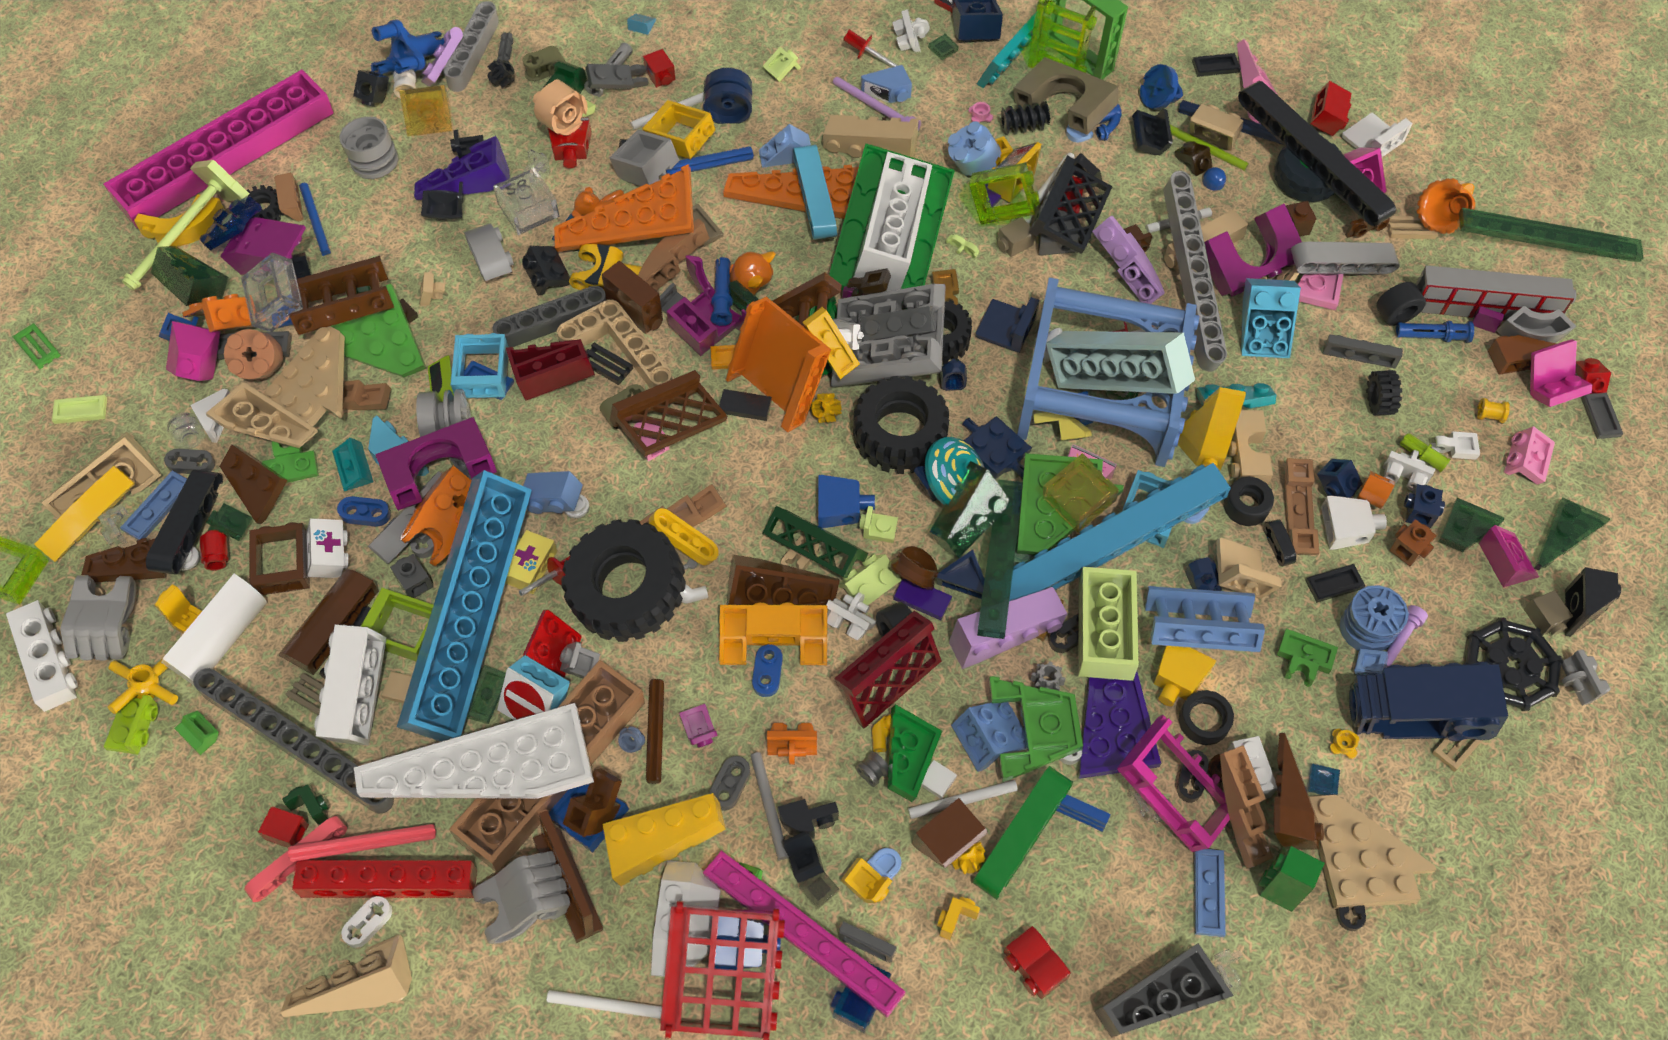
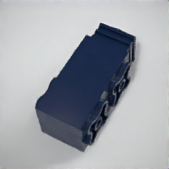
(1430, 702)

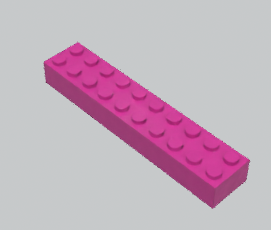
(229, 140)

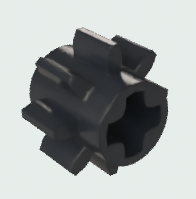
(500, 73)

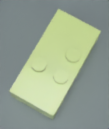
(1108, 623)

